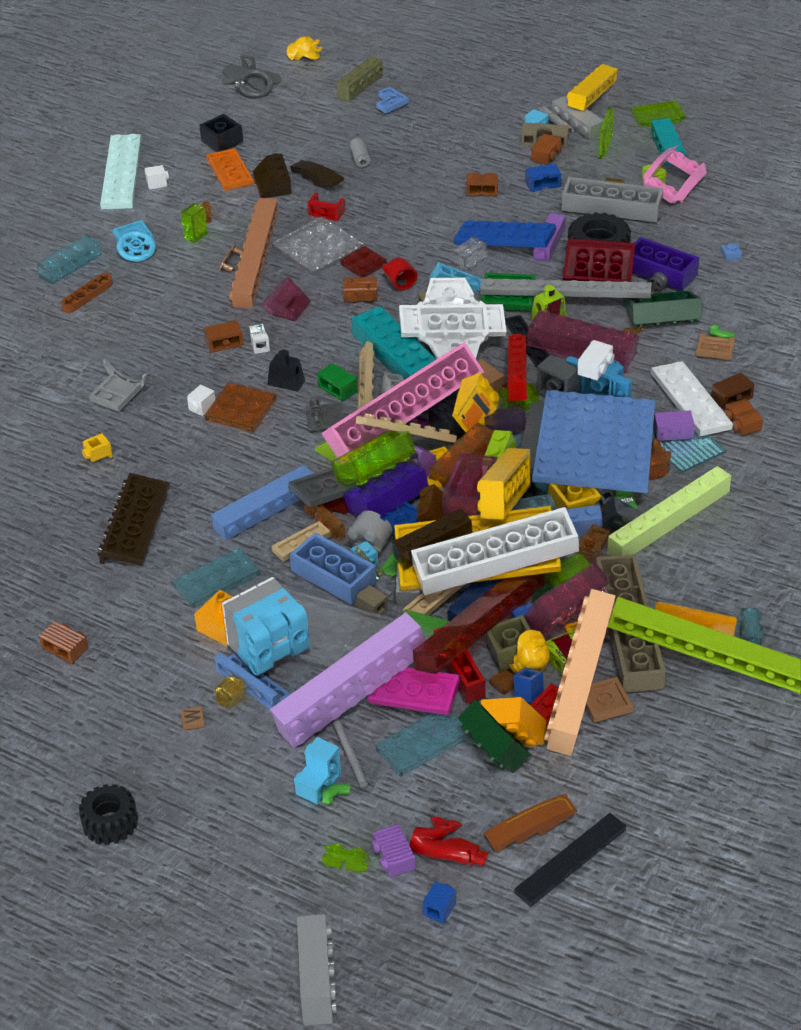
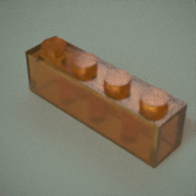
(473, 442)

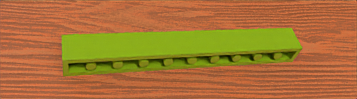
(706, 644)

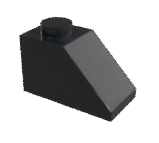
(618, 513)

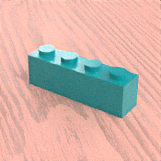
(665, 136)

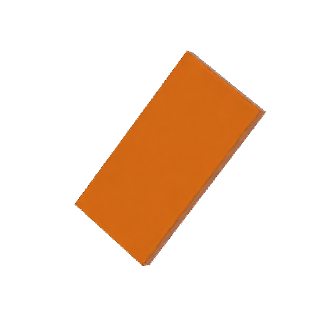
(229, 169)

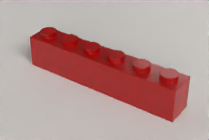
(517, 367)

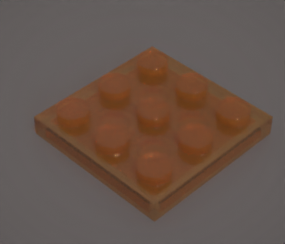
(240, 407)

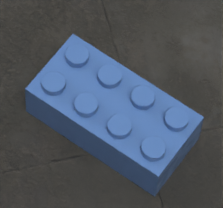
(332, 567)

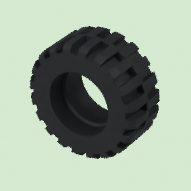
(600, 228)

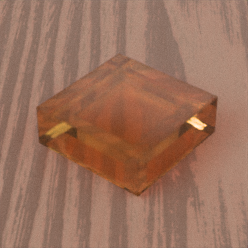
(502, 681)

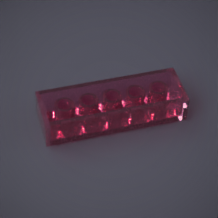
(573, 337)

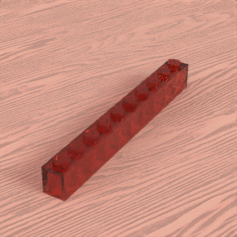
(475, 622)

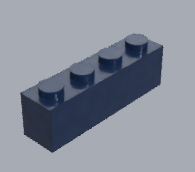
(466, 598)

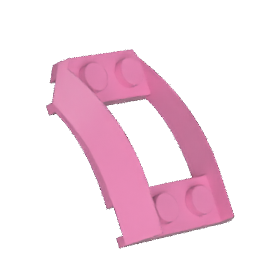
(679, 160)

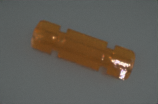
(206, 204)

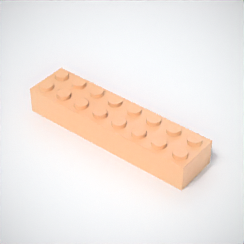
(579, 672)

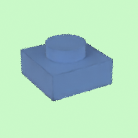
(731, 251)

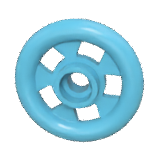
(136, 246)

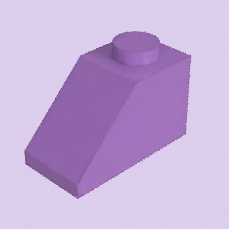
(422, 459)

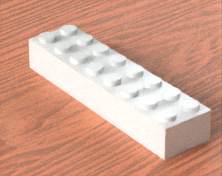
(495, 551)

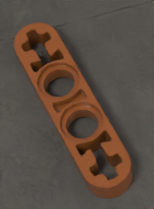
(73, 302)

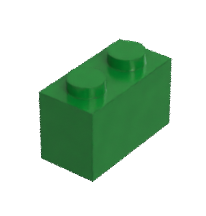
(337, 382)

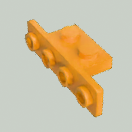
(719, 622)

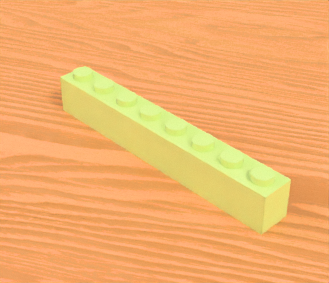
(669, 513)

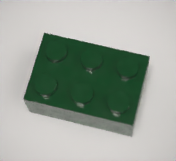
(493, 738)

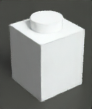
(156, 177)
(200, 399)

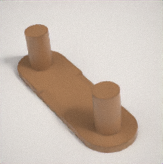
(225, 266)

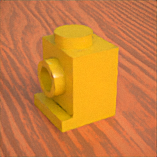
(96, 448)

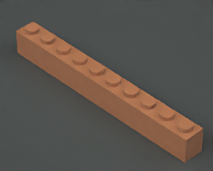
(254, 253)

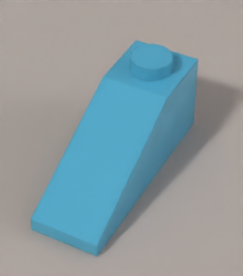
(445, 271)

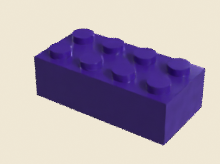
(674, 264)
(387, 490)

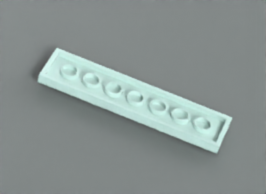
(121, 171)

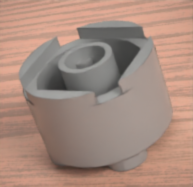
(371, 529)

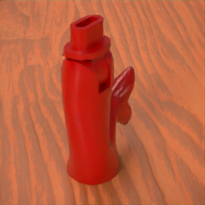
(428, 844)

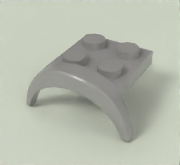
(116, 389)

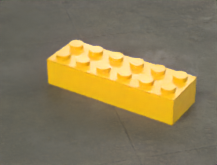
(504, 483)

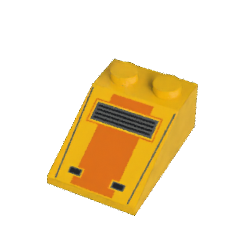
(474, 401)

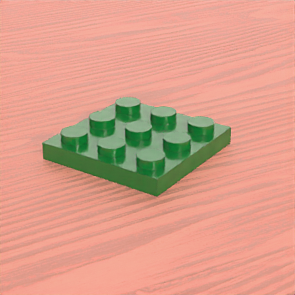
(509, 302)

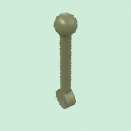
(360, 552)

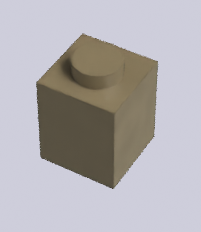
(372, 600)

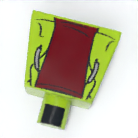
(549, 301)
(559, 650)

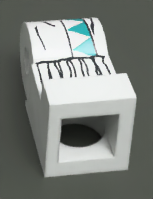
(257, 337)

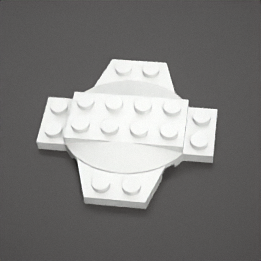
(451, 317)

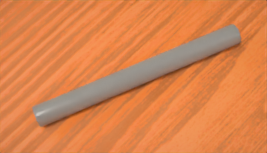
(349, 753)

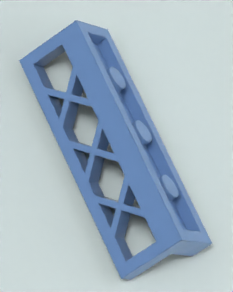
(254, 686)

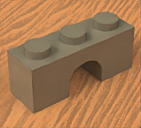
(533, 132)

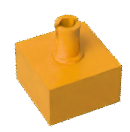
(210, 618)

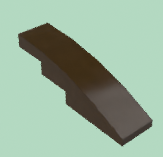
(318, 173)

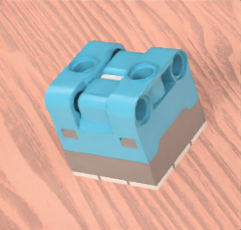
(265, 625)

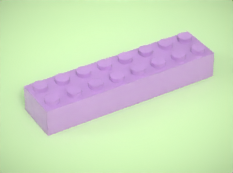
(347, 681)

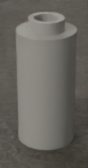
(360, 152)

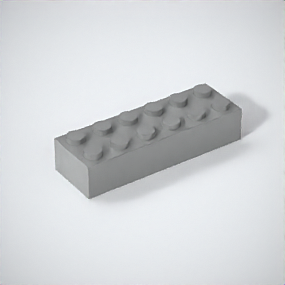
(613, 198)

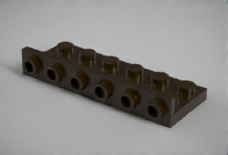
(133, 519)

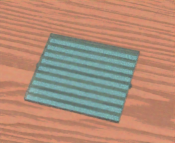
(692, 452)

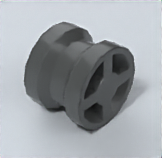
(658, 282)

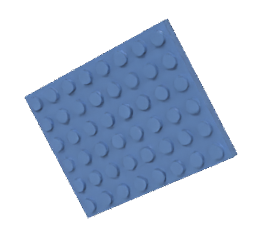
(595, 441)

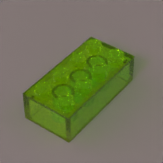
(373, 457)

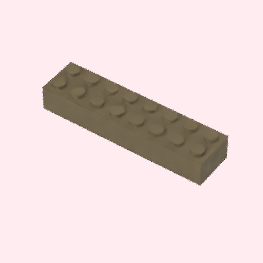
(636, 660)

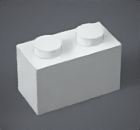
(595, 360)

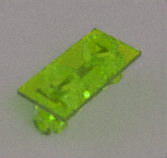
(337, 854)

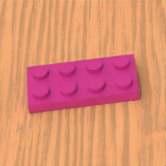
(418, 691)

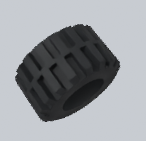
(112, 827)

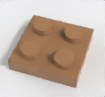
(607, 700)

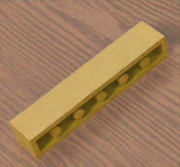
(592, 87)

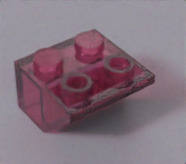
(286, 300)

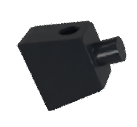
(285, 372)

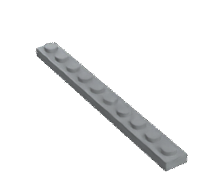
(566, 288)

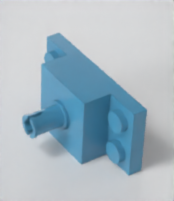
(610, 383)

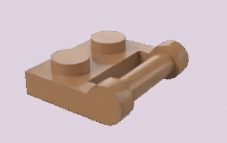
(715, 347)

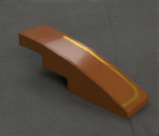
(528, 822)

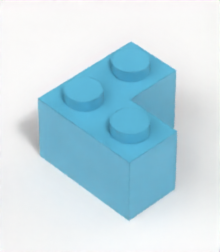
(321, 770)

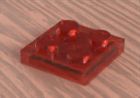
(363, 262)

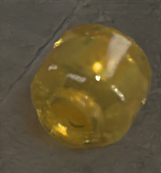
(230, 691)

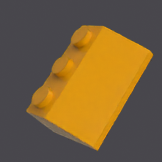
(518, 719)

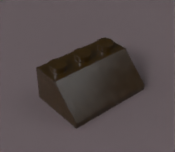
(272, 177)

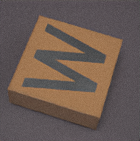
(192, 718)

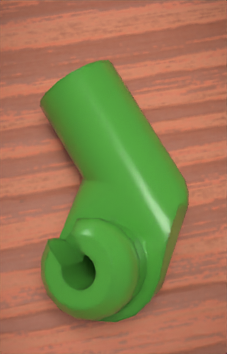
(715, 332)
(333, 790)

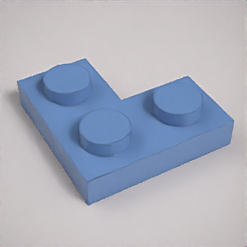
(391, 100)

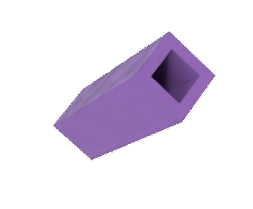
(546, 254)

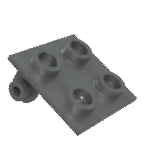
(323, 415)

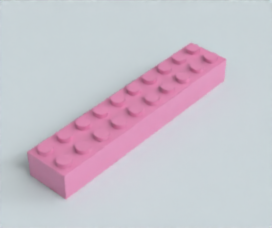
(405, 399)

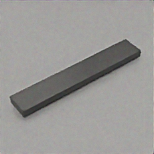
(532, 431)

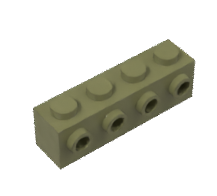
(359, 79)

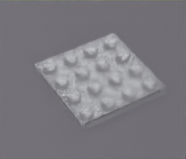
(316, 246)

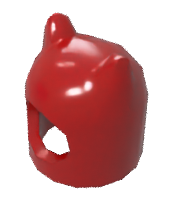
(399, 270)

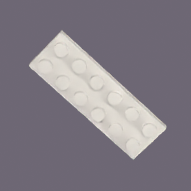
(689, 394)

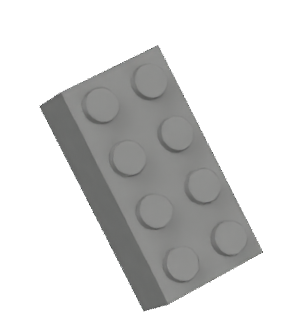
(316, 970)

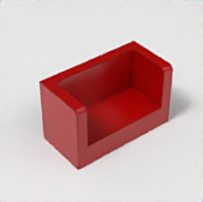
(325, 209)

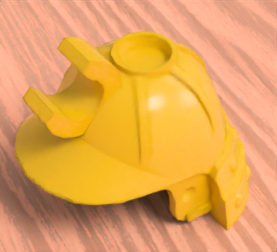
(305, 47)
(531, 652)

